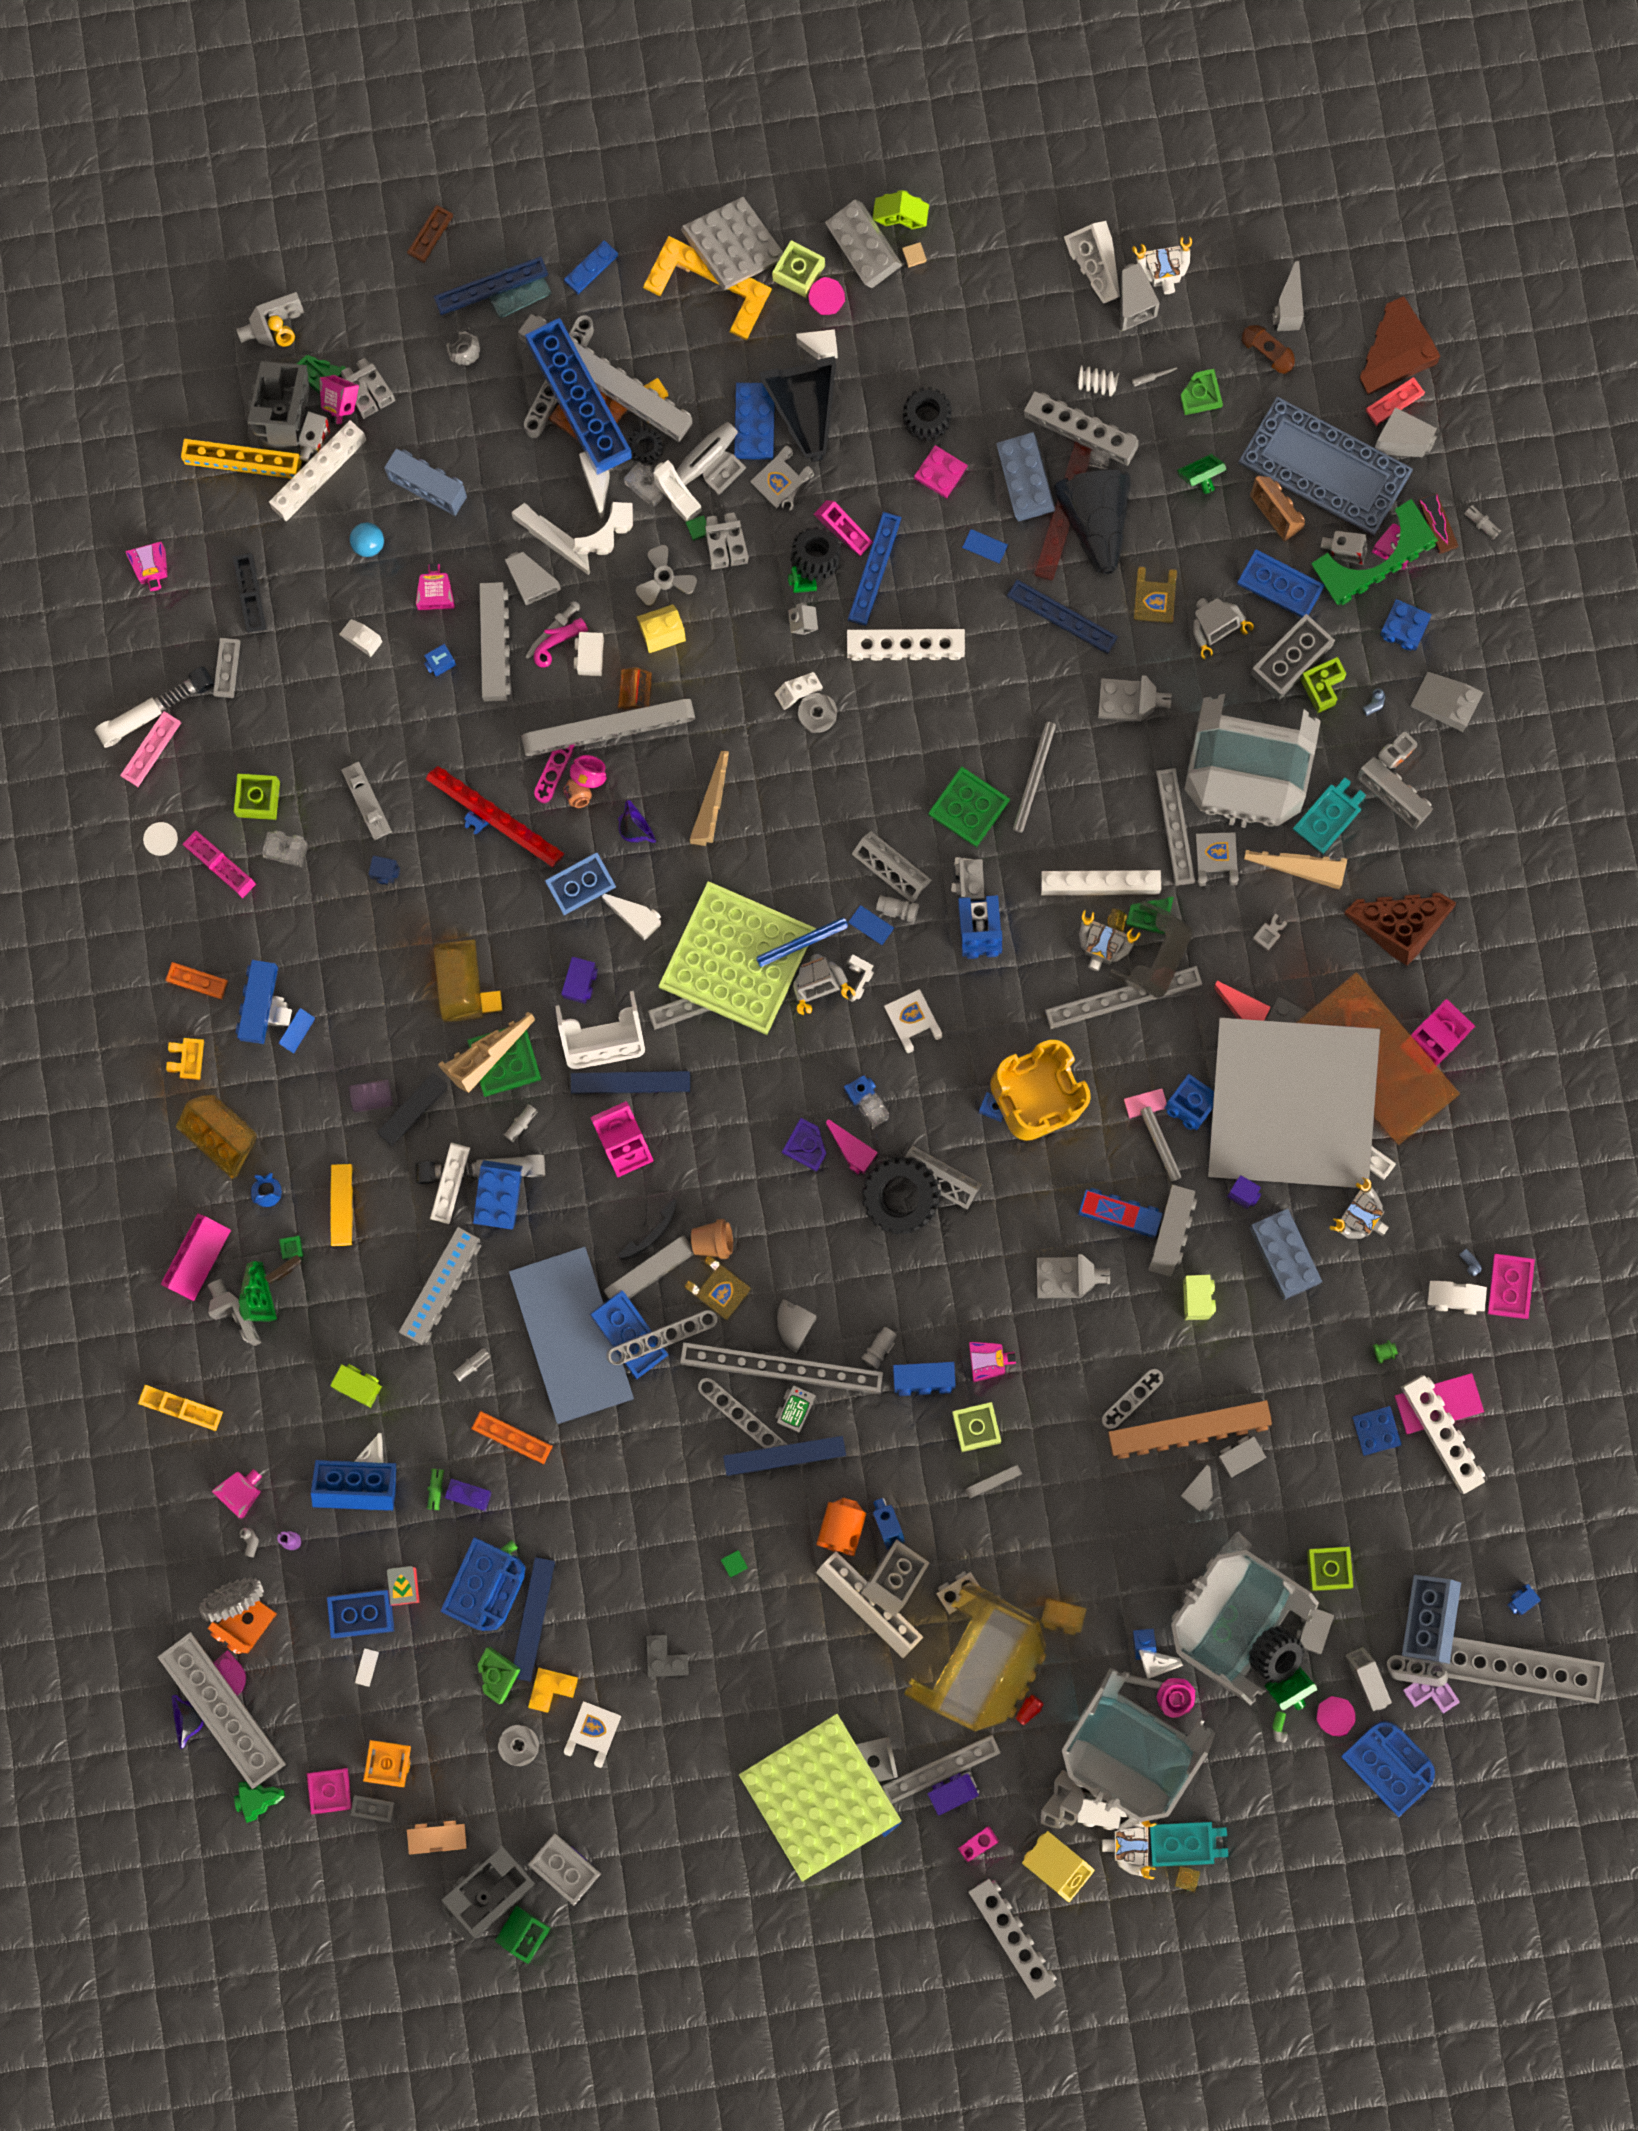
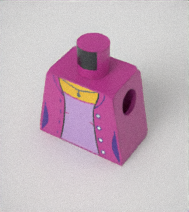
(149, 564)
(988, 1360)

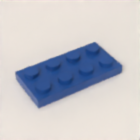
(754, 422)
(1280, 584)
(622, 1322)

